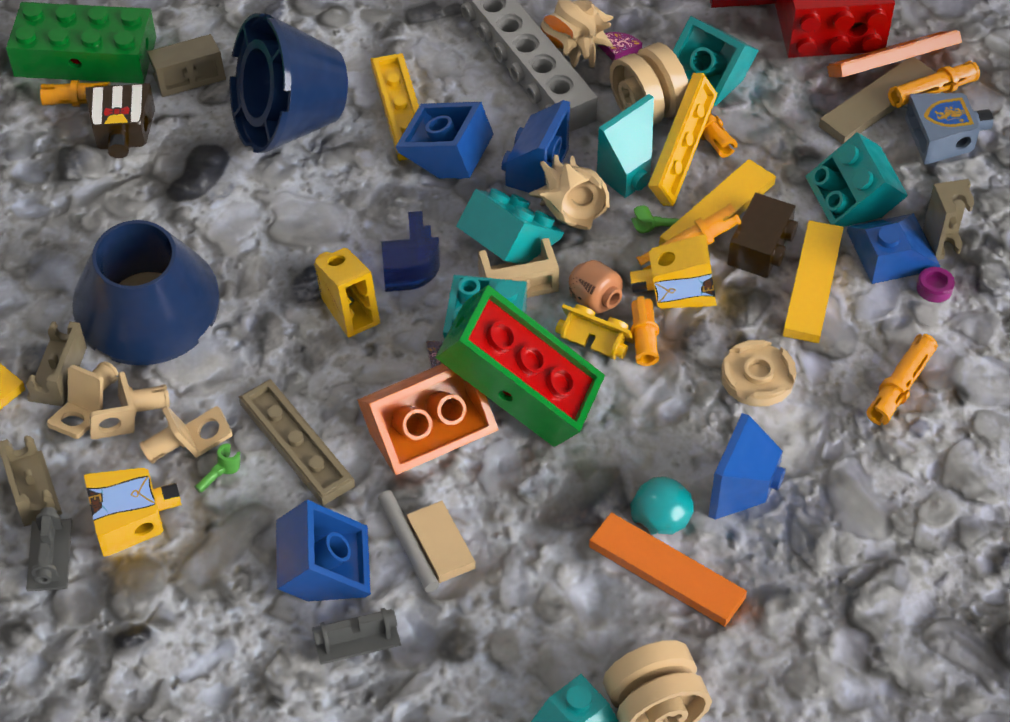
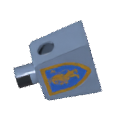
(944, 124)

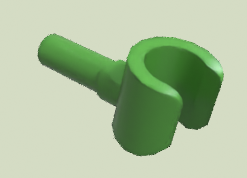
(646, 222)
(224, 465)

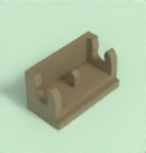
(187, 65)
(946, 213)
(51, 378)
(28, 479)

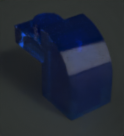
(411, 261)

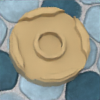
(758, 373)

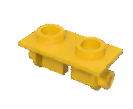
(608, 334)

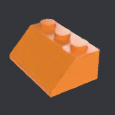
(426, 417)

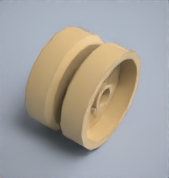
(653, 72)
(657, 685)

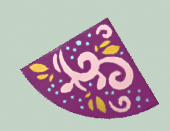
(622, 45)

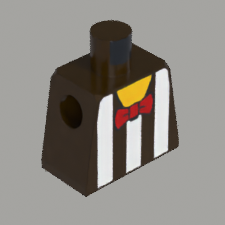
(120, 116)

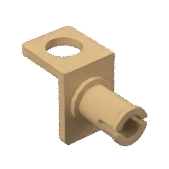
(84, 396)
(131, 403)
(186, 435)

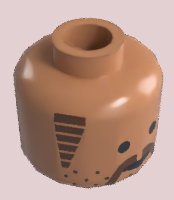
(595, 286)

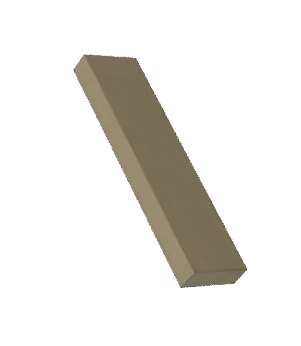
(871, 102)
(297, 442)

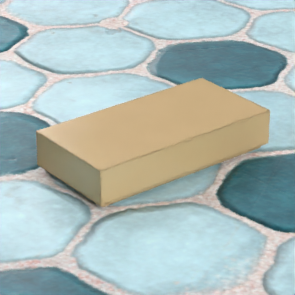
(441, 541)

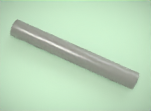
(408, 541)

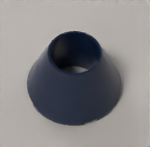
(283, 83)
(151, 319)

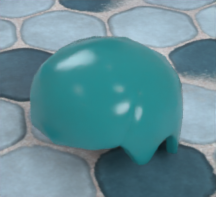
(662, 506)

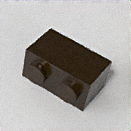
(762, 235)

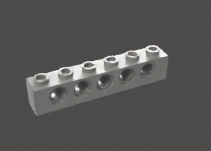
(531, 58)

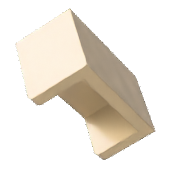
(539, 273)

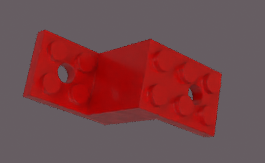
(825, 25)

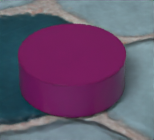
(935, 284)

